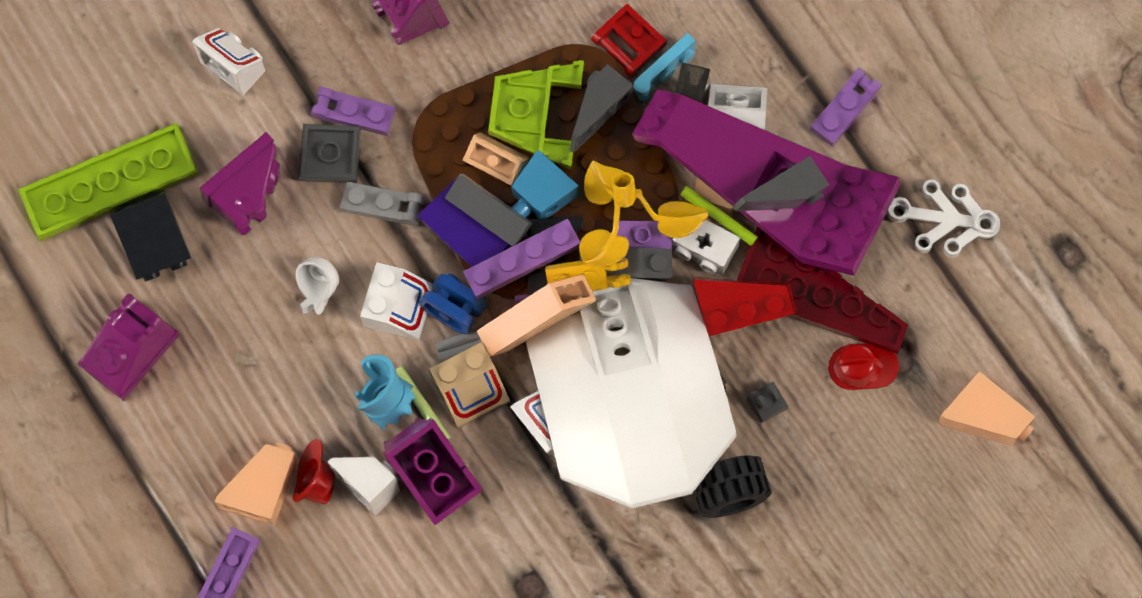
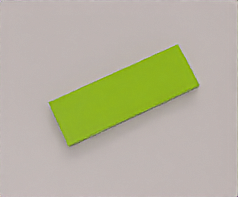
(108, 182)

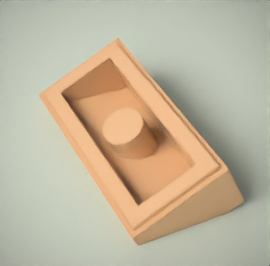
(495, 158)

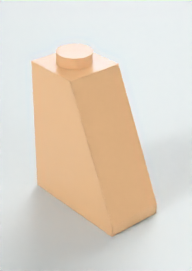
(988, 413)
(260, 485)

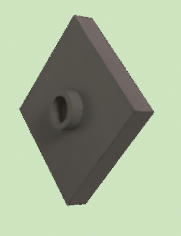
(329, 153)

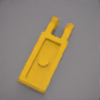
(595, 276)

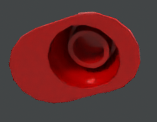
(863, 367)
(314, 475)

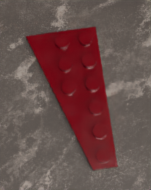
(823, 296)

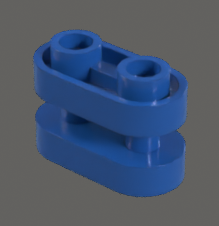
(453, 303)

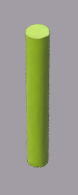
(719, 216)

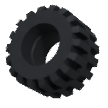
(732, 487)

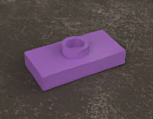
(643, 234)

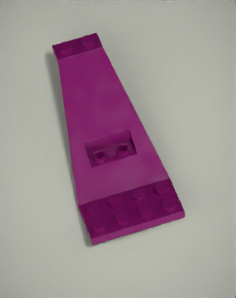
(741, 157)

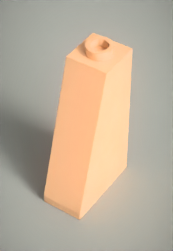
(536, 314)

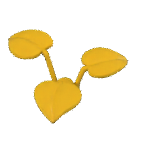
(606, 183)

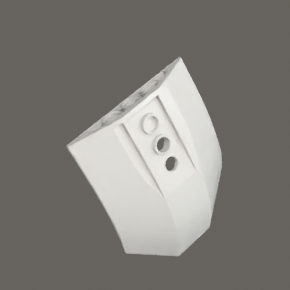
(637, 421)

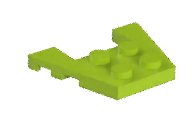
(522, 106)

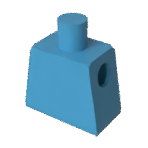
(542, 188)

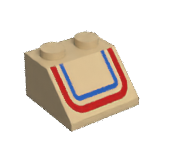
(469, 385)

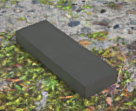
(488, 210)

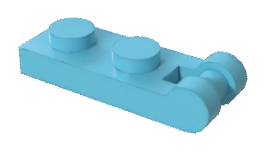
(664, 67)

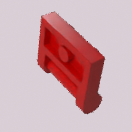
(635, 33)

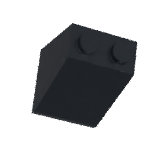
(151, 236)

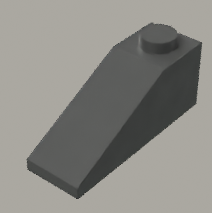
(604, 97)
(787, 190)
(646, 264)

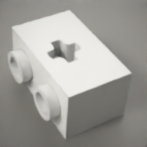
(713, 257)

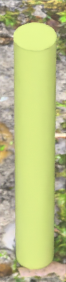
(420, 401)

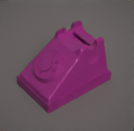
(411, 17)
(244, 184)
(127, 347)
(431, 469)

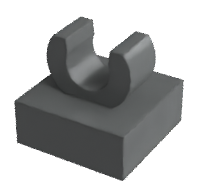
(767, 402)

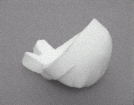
(317, 282)

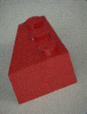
(741, 303)

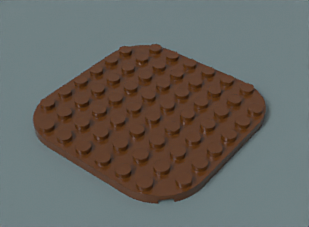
(455, 116)

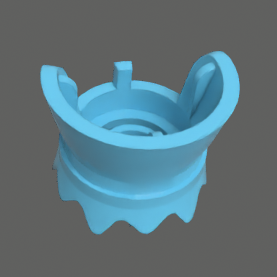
(386, 394)

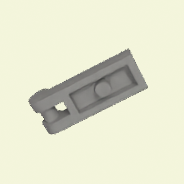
(381, 203)

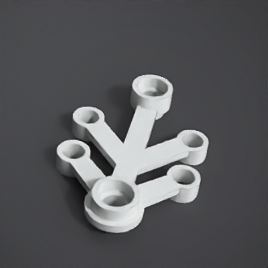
(947, 218)

